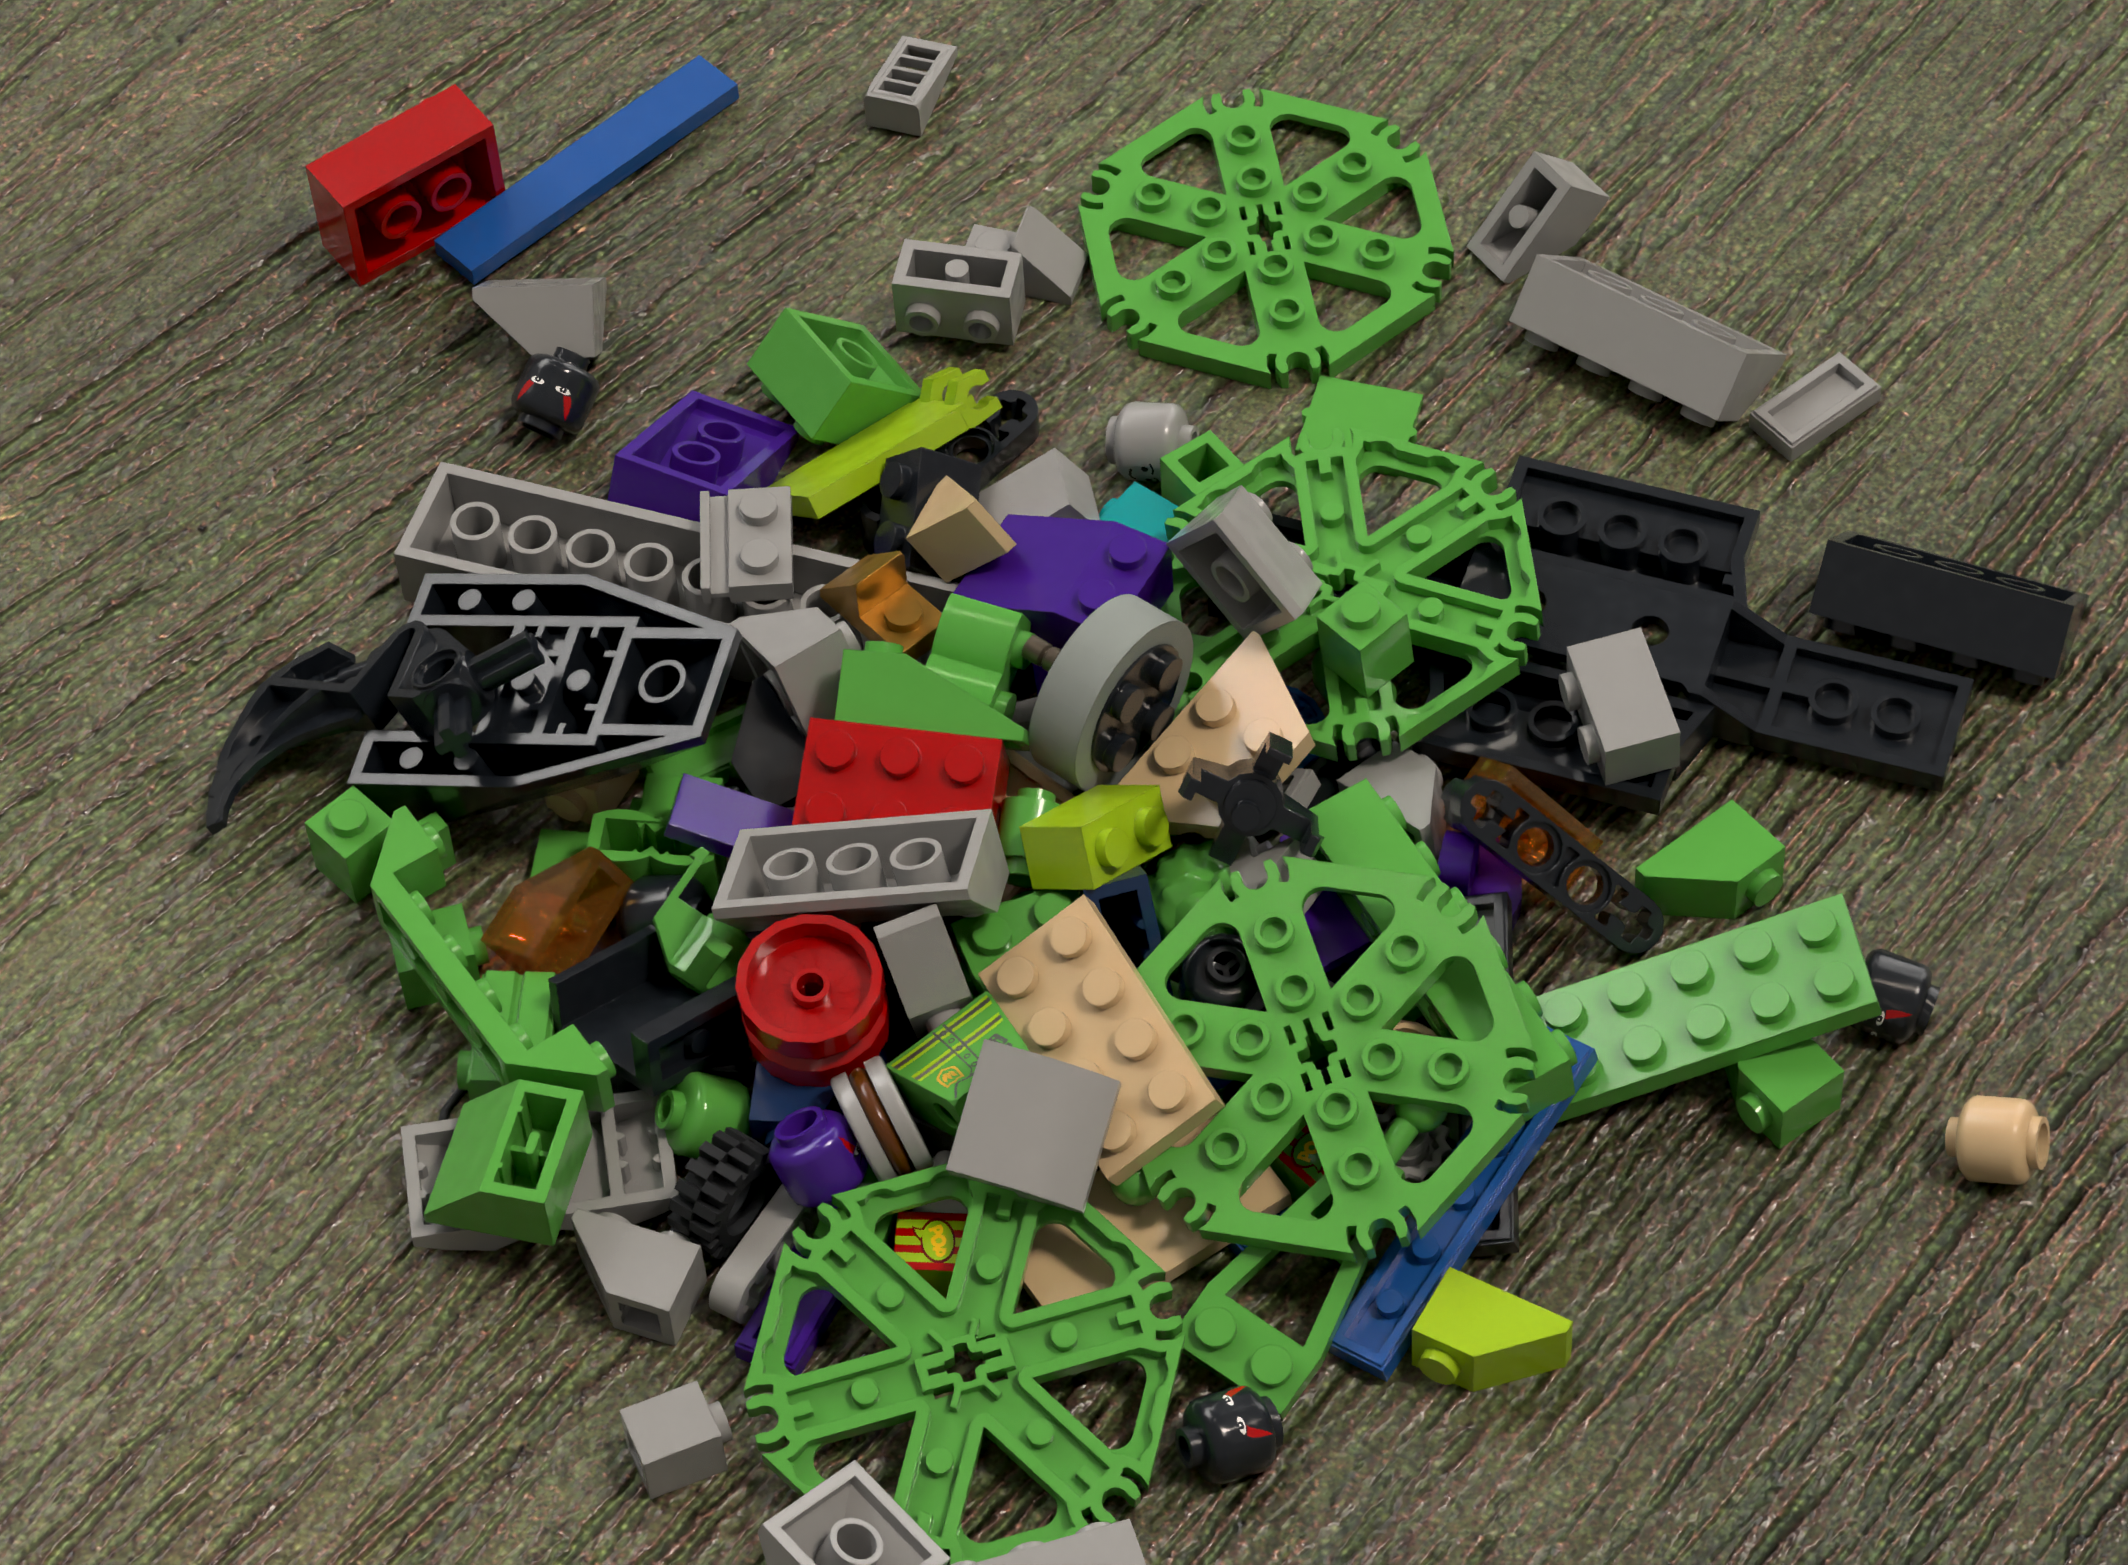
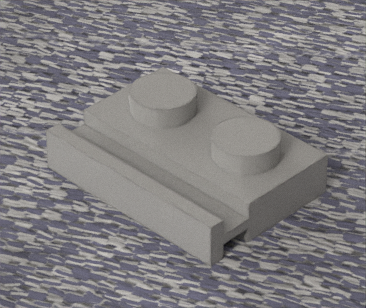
(747, 545)

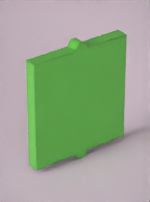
(1362, 407)

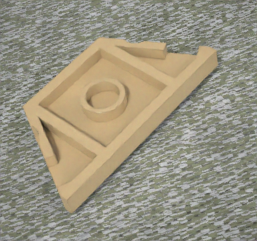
(1222, 726)

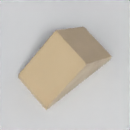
(957, 532)

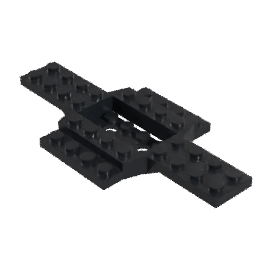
(1645, 554)

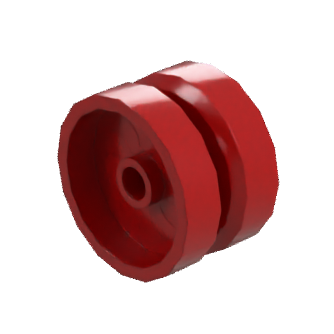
(812, 999)

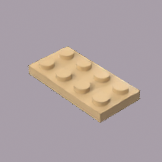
(1087, 1005)

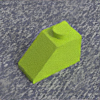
(1486, 1335)

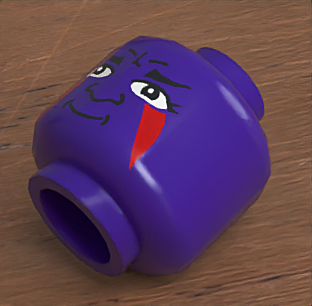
(816, 1156)

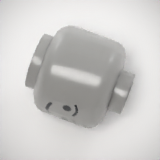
(1144, 435)

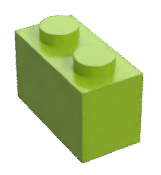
(1095, 837)

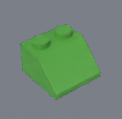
(829, 375)

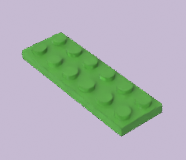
(1715, 1002)

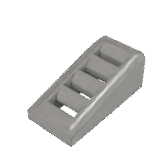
(905, 112)

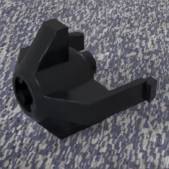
(1252, 799)

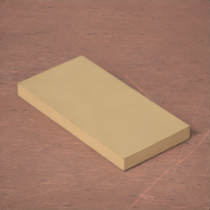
(1068, 1268)

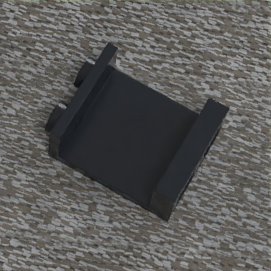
(646, 1017)

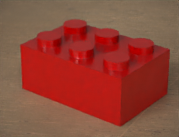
(405, 183)
(896, 772)

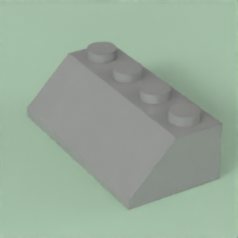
(1644, 338)
(864, 870)

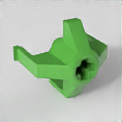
(697, 946)

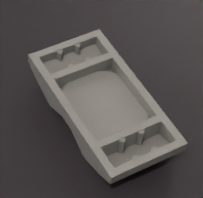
(623, 1172)

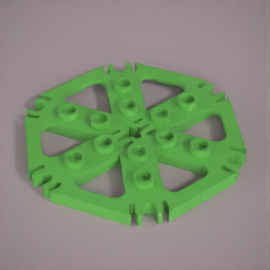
(1231, 255)
(1396, 565)
(1382, 1061)
(977, 1319)

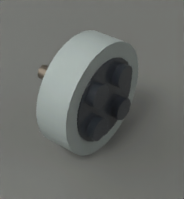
(1108, 691)

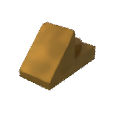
(882, 604)

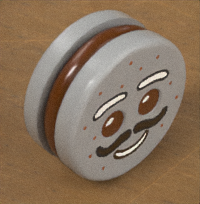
(881, 1120)

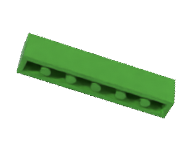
(1372, 834)

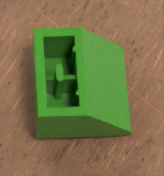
(513, 1162)

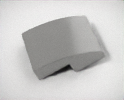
(1033, 1126)

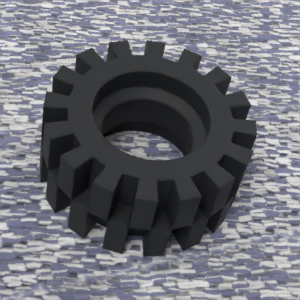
(723, 1192)

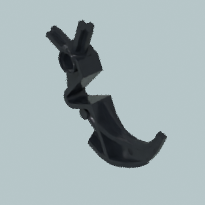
(324, 693)

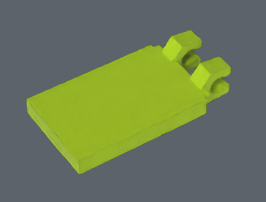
(860, 460)

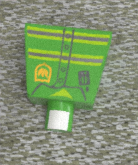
(940, 1067)

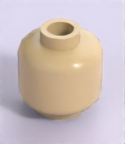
(1998, 1140)

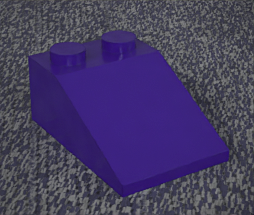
(698, 449)
(1069, 570)

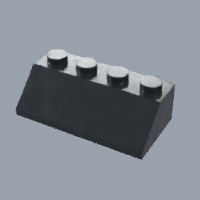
(1948, 606)

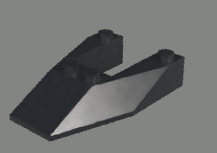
(615, 694)

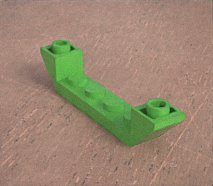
(403, 877)

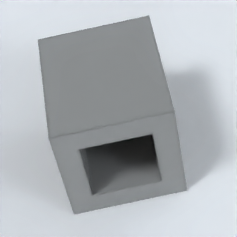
(676, 1438)

